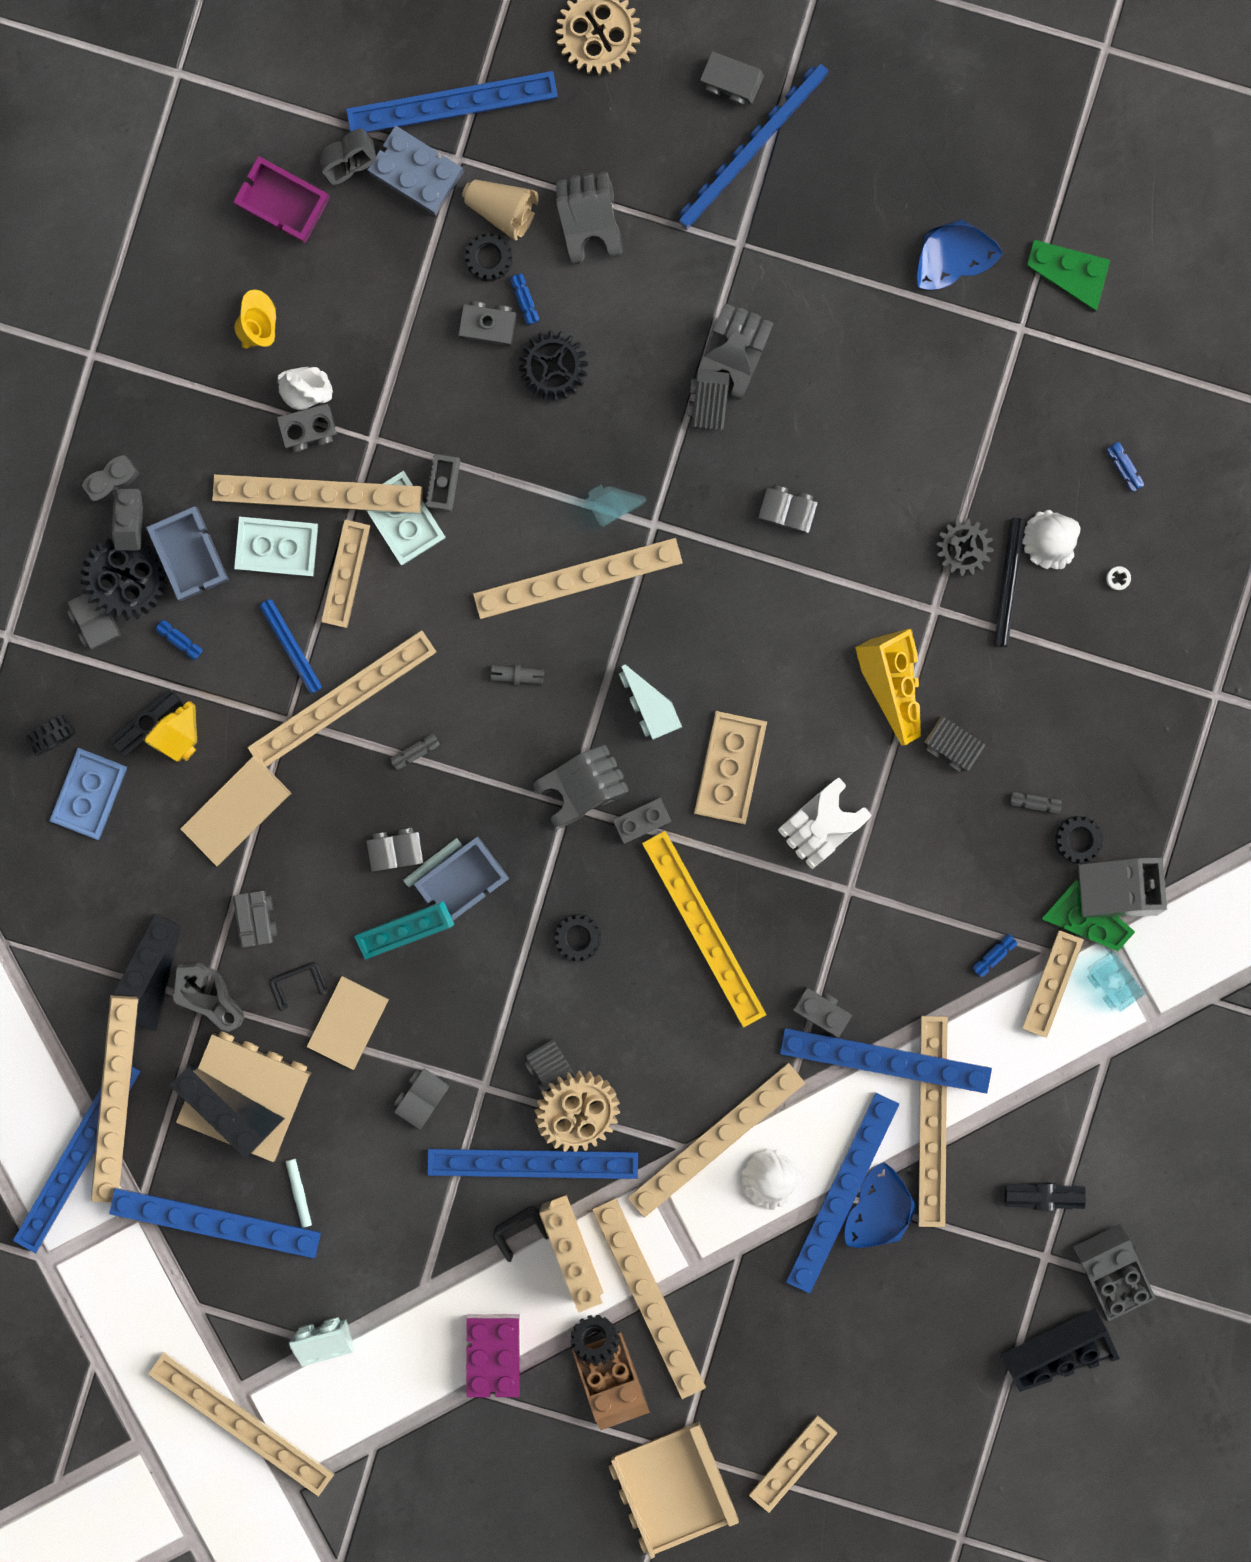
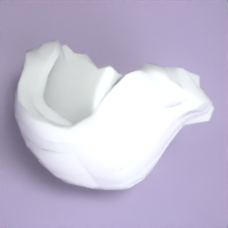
(304, 387)
(1051, 539)
(770, 1179)

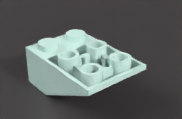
(655, 708)
(323, 1342)

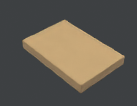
(347, 1022)

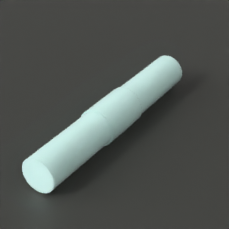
(432, 862)
(298, 1193)

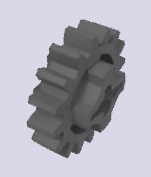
(975, 553)

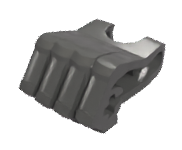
(587, 212)
(736, 346)
(584, 783)
(210, 1005)

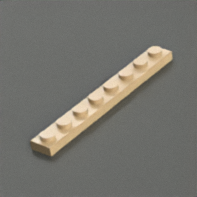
(317, 493)
(578, 578)
(343, 699)
(114, 1097)
(932, 1129)
(716, 1140)
(649, 1298)
(241, 1424)

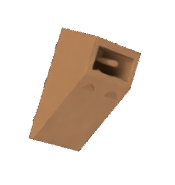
(612, 1387)

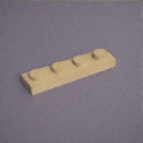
(346, 573)
(1052, 984)
(793, 1463)

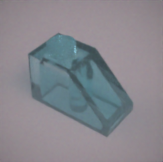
(612, 503)

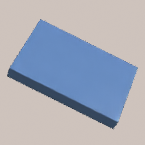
(88, 793)

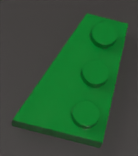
(1071, 270)
(1104, 930)

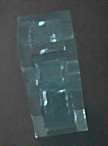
(1128, 989)

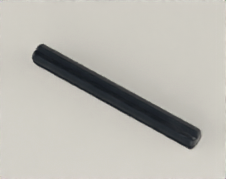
(1009, 582)

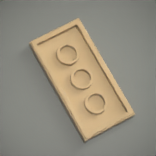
(730, 767)
(235, 811)

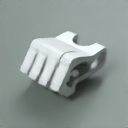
(822, 825)

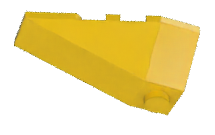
(889, 671)
(176, 733)

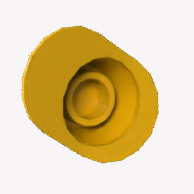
(256, 320)

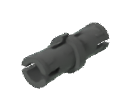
(517, 674)

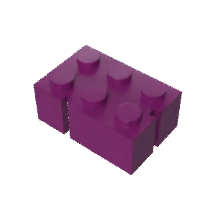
(282, 200)
(493, 1355)

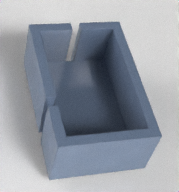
(415, 171)
(187, 553)
(463, 878)

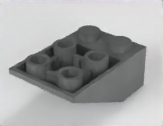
(1123, 888)
(1114, 1272)

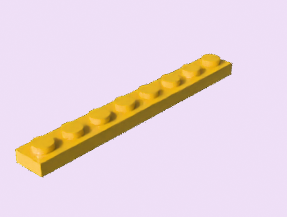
(704, 929)

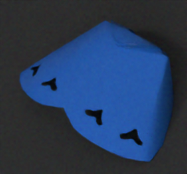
(953, 252)
(881, 1211)

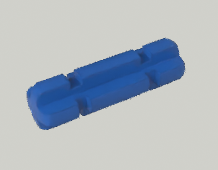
(524, 299)
(1125, 466)
(178, 640)
(995, 955)

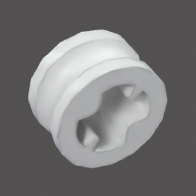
(1119, 570)

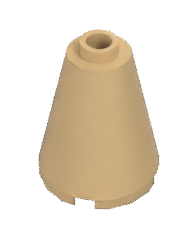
(502, 205)

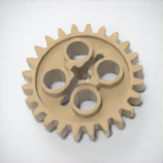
(577, 43)
(577, 1111)

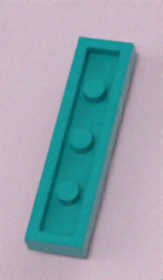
(404, 930)

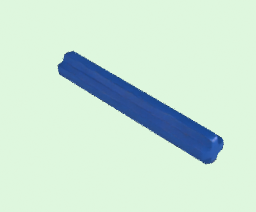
(290, 646)

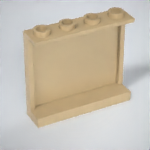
(256, 1076)
(572, 1253)
(673, 1489)

